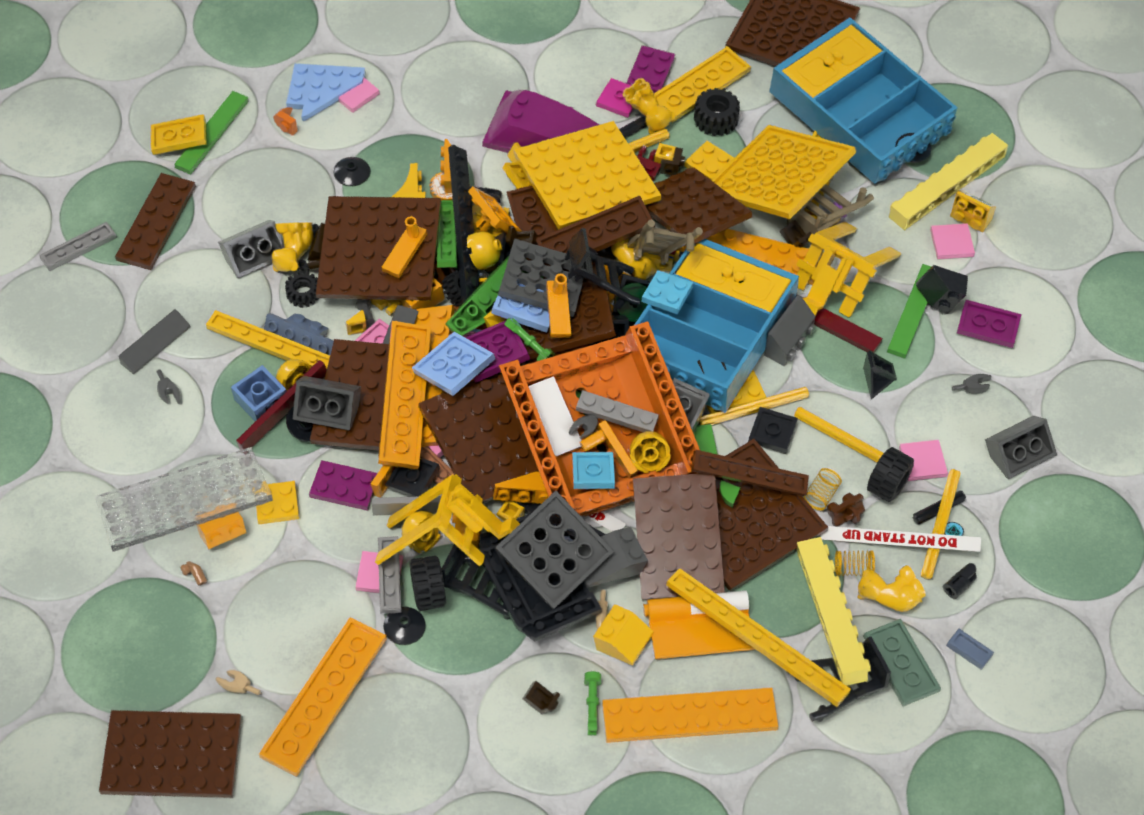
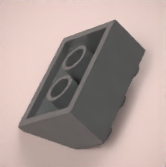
(251, 248)
(790, 332)
(326, 402)
(1021, 446)

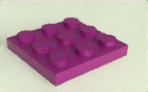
(503, 344)

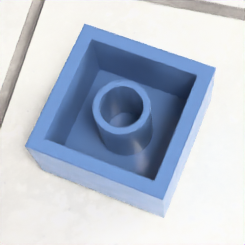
(257, 392)

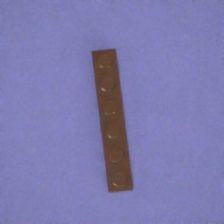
(749, 473)

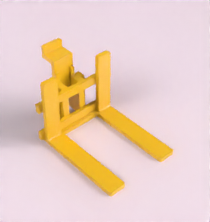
(828, 278)
(454, 500)

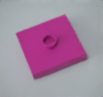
(613, 100)

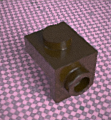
(672, 167)
(794, 234)
(527, 236)
(541, 698)

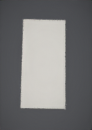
(554, 416)

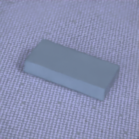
(970, 649)

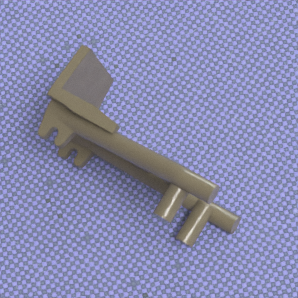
(826, 220)
(661, 241)

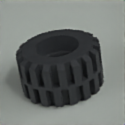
(718, 101)
(890, 474)
(427, 583)

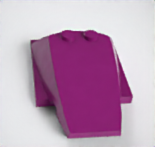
(529, 119)

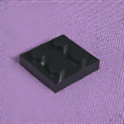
(773, 429)
(413, 481)

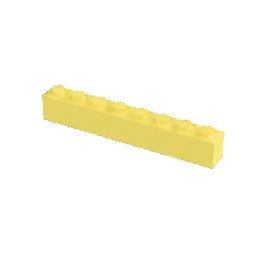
(947, 181)
(832, 611)

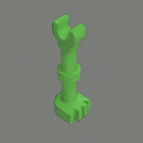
(530, 341)
(592, 679)

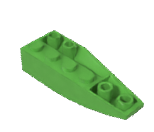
(479, 303)

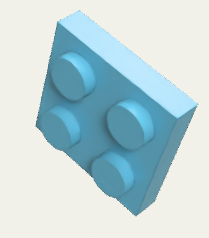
(667, 292)
(593, 470)

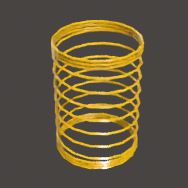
(827, 483)
(838, 562)

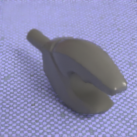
(166, 386)
(972, 386)
(587, 422)

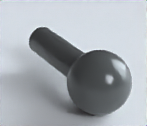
(365, 304)

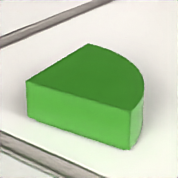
(729, 492)

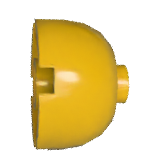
(484, 249)
(291, 372)
(649, 451)
(428, 540)

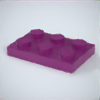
(652, 66)
(989, 323)
(343, 485)

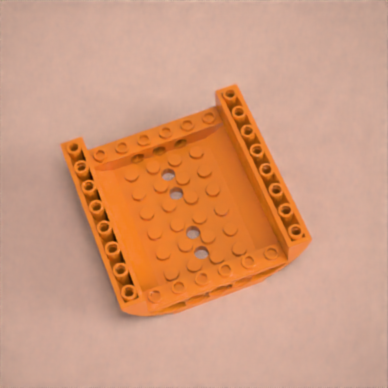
(619, 369)

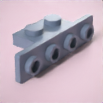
(301, 331)

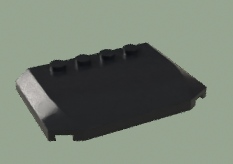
(523, 604)

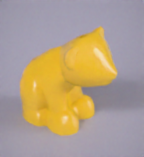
(642, 98)
(297, 241)
(642, 268)
(899, 595)

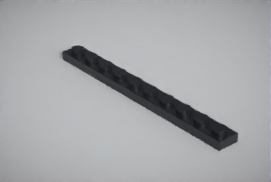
(463, 219)

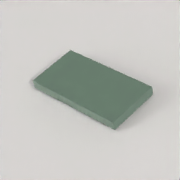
(909, 671)

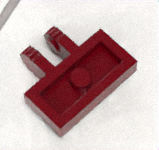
(651, 167)

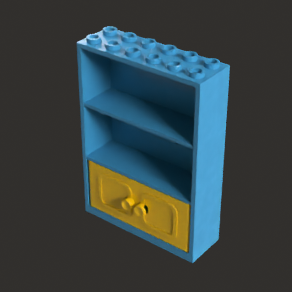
(863, 98)
(722, 319)

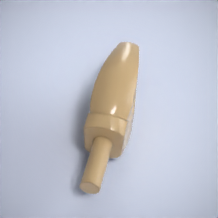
(603, 604)
(239, 684)

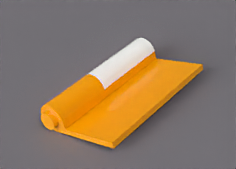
(687, 631)

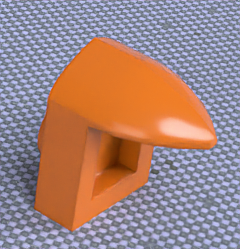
(285, 121)

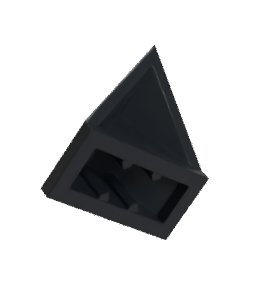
(878, 373)

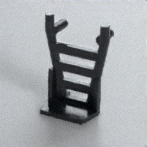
(582, 254)
(450, 571)
(879, 679)

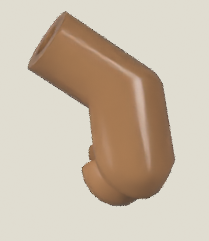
(195, 570)

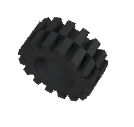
(298, 281)
(452, 288)

